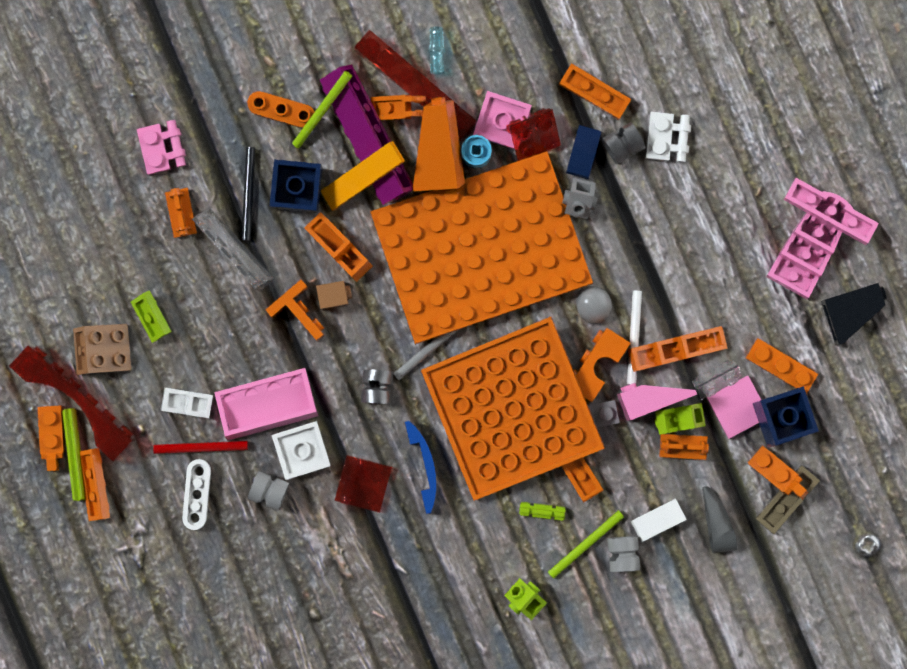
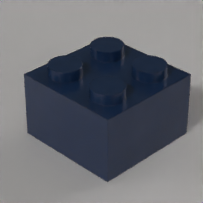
(296, 186)
(785, 417)

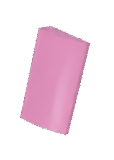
(266, 404)

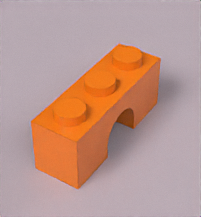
(607, 346)

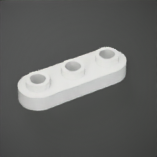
(194, 505)

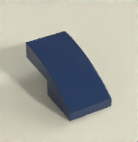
(583, 152)

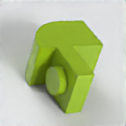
(680, 418)

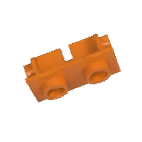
(180, 212)
(683, 446)

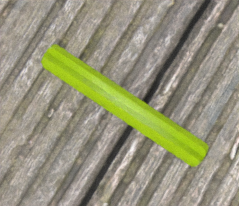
(73, 453)

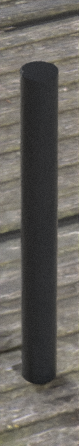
(248, 193)

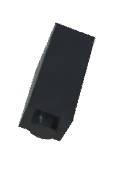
(852, 310)

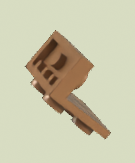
(102, 348)

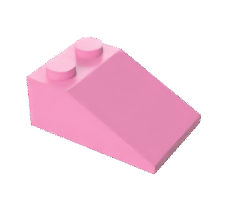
(645, 399)

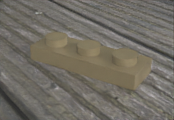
(782, 505)

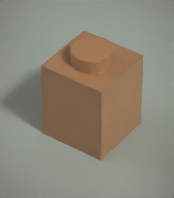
(333, 295)

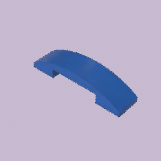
(416, 437)

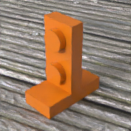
(297, 308)

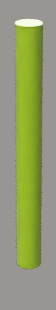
(322, 109)
(585, 544)

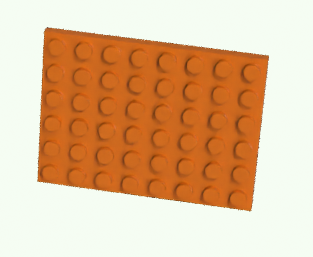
(481, 248)

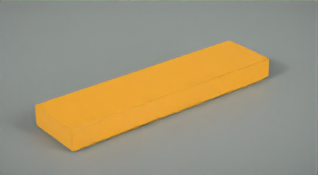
(362, 175)

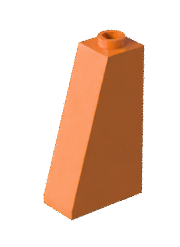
(439, 150)

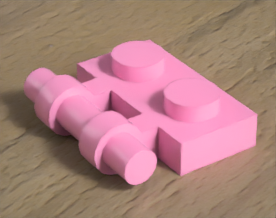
(154, 148)

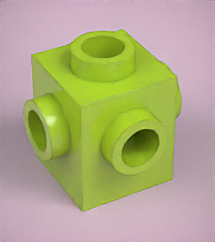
(522, 595)

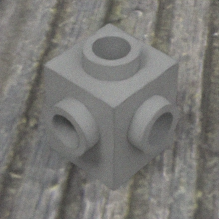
(580, 198)

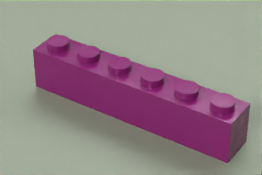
(365, 131)

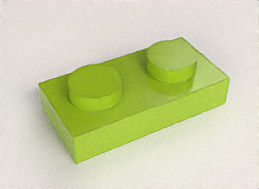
(150, 316)

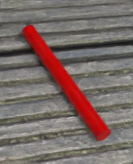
(200, 447)

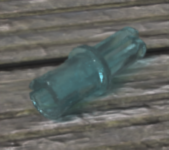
(436, 50)

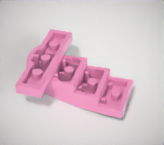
(816, 236)

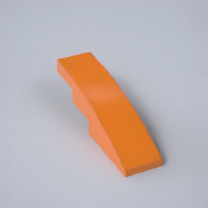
(677, 348)

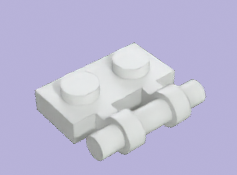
(660, 137)

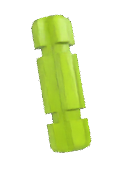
(542, 511)

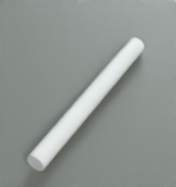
(634, 332)

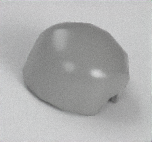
(594, 304)

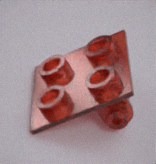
(534, 134)
(363, 483)

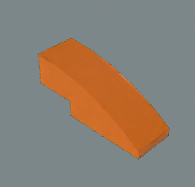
(338, 246)

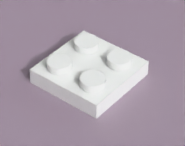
(301, 450)

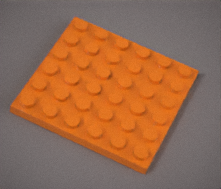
(512, 408)

